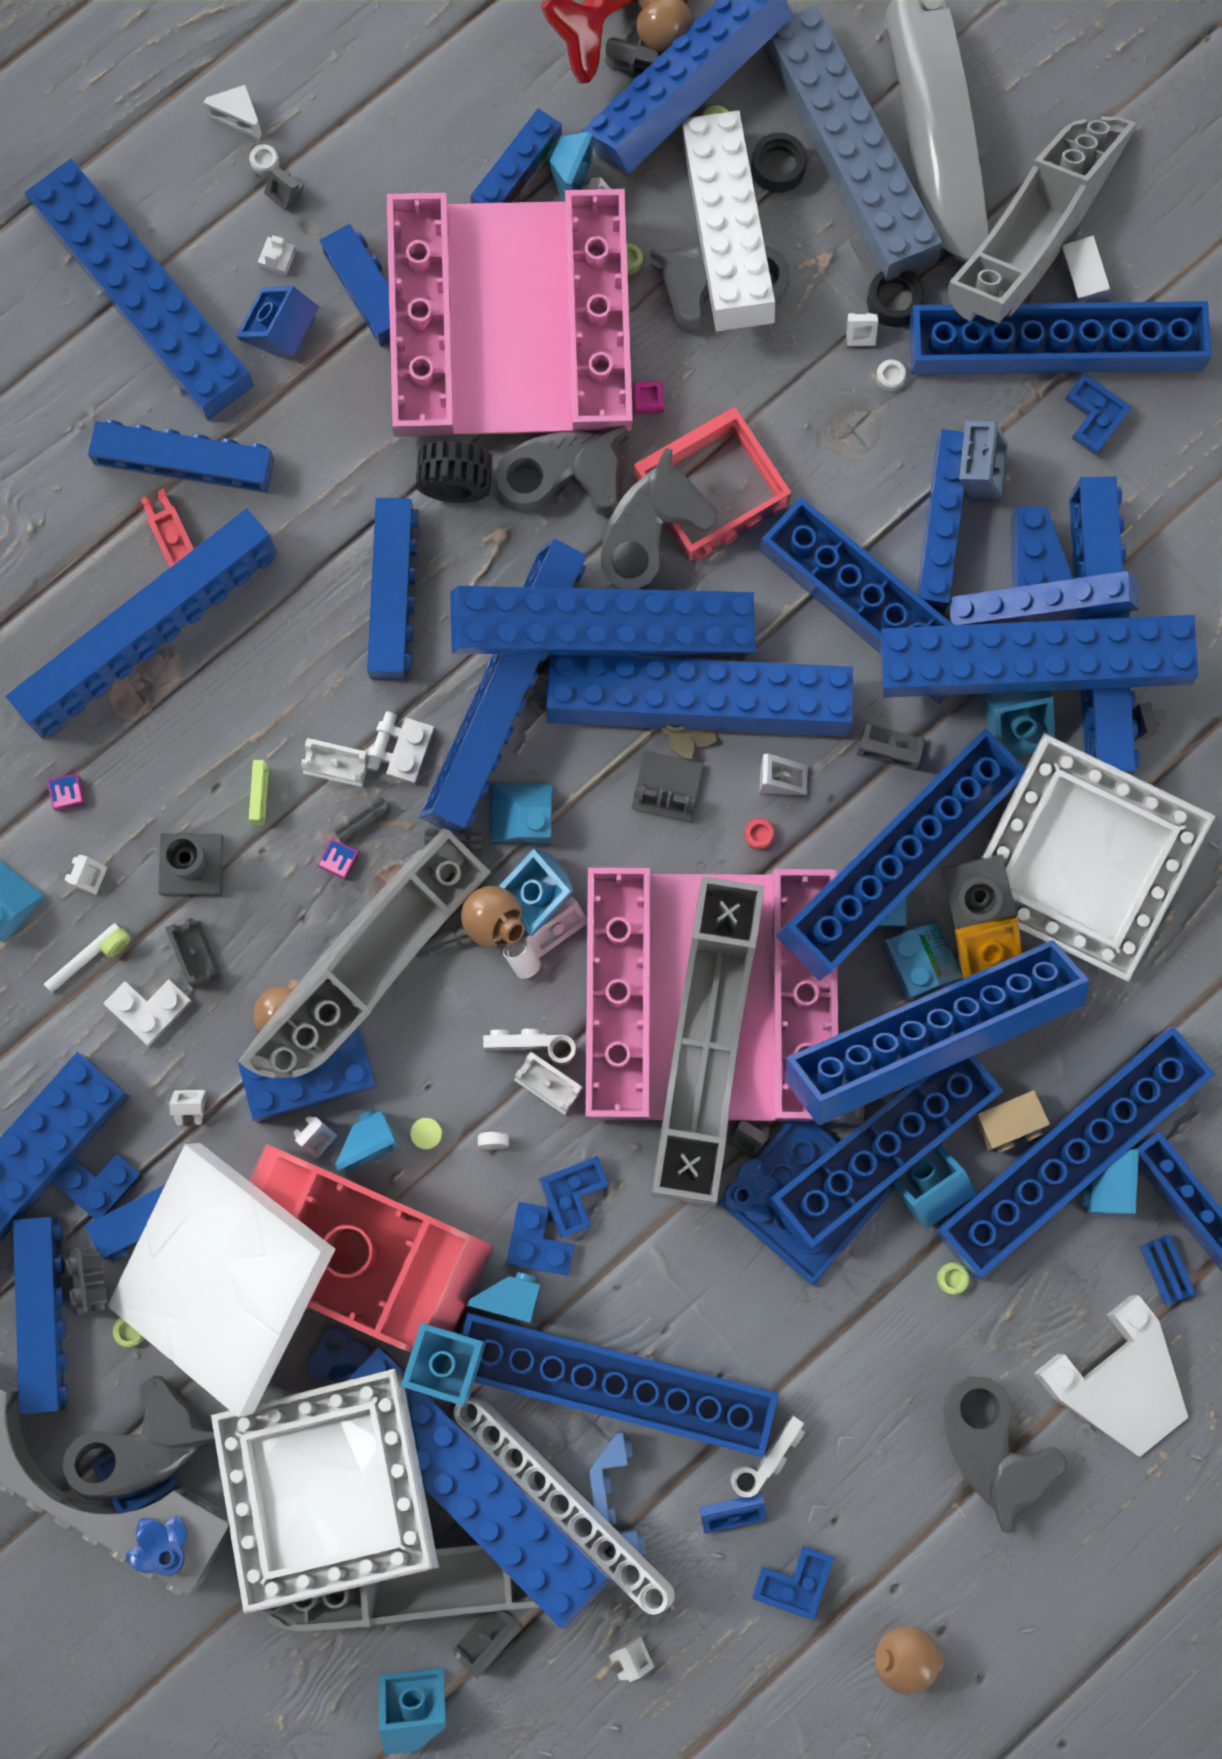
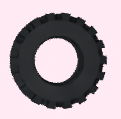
(454, 471)

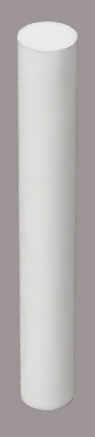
(79, 960)

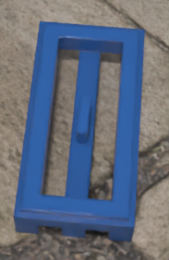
(1177, 1262)
(733, 1513)

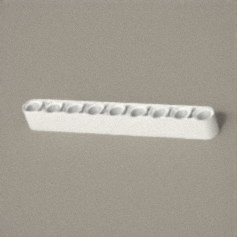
(578, 1505)

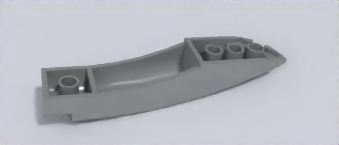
(939, 122)
(1039, 218)
(365, 960)
(462, 1584)

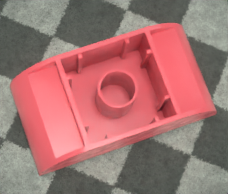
(388, 1259)

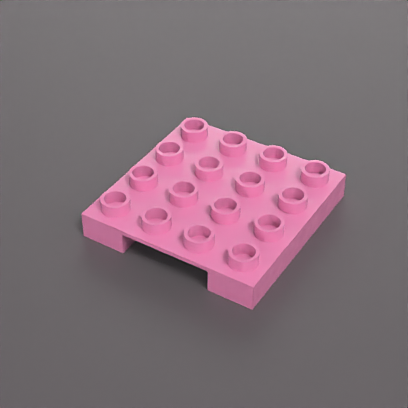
(509, 315)
(636, 984)

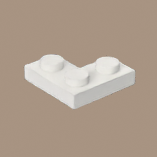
(149, 1017)

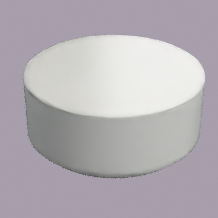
(264, 159)
(891, 375)
(493, 1140)

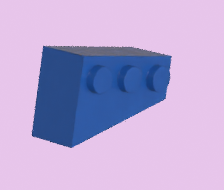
(1036, 548)

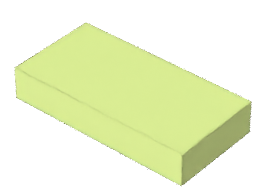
(258, 795)

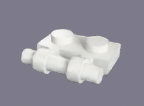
(409, 750)

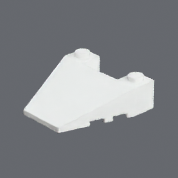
(1132, 1391)

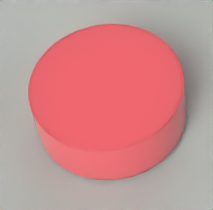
(759, 834)

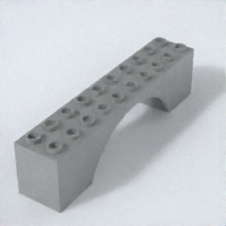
(707, 1041)
(204, 1521)

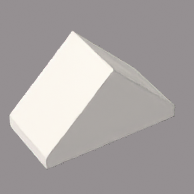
(235, 110)
(782, 776)

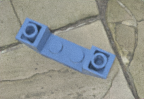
(613, 1455)

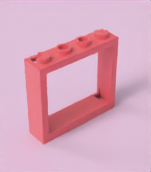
(698, 439)

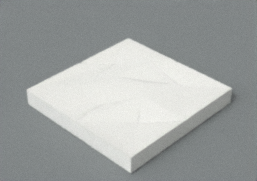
(1093, 855)
(220, 1278)
(324, 1492)

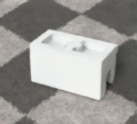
(1087, 270)
(335, 762)
(548, 1083)

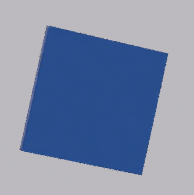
(784, 1158)

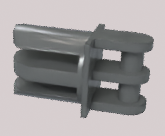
(628, 56)

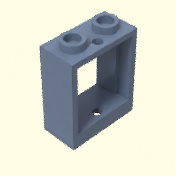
(982, 454)

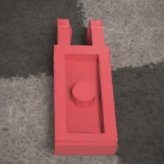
(168, 529)

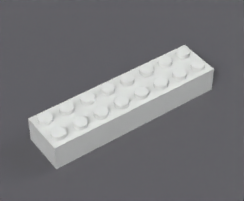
(728, 221)

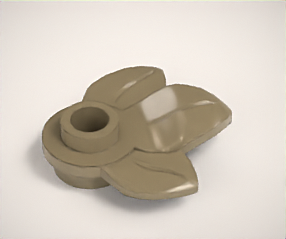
(684, 740)

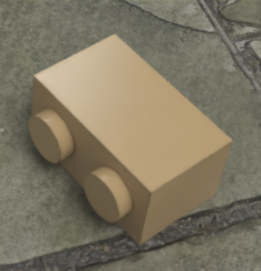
(1011, 1121)

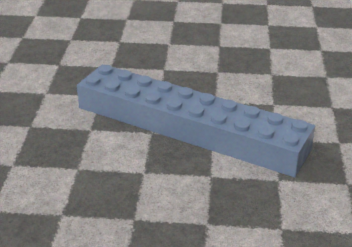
(853, 145)

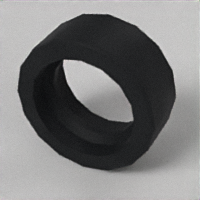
(783, 142)
(891, 317)

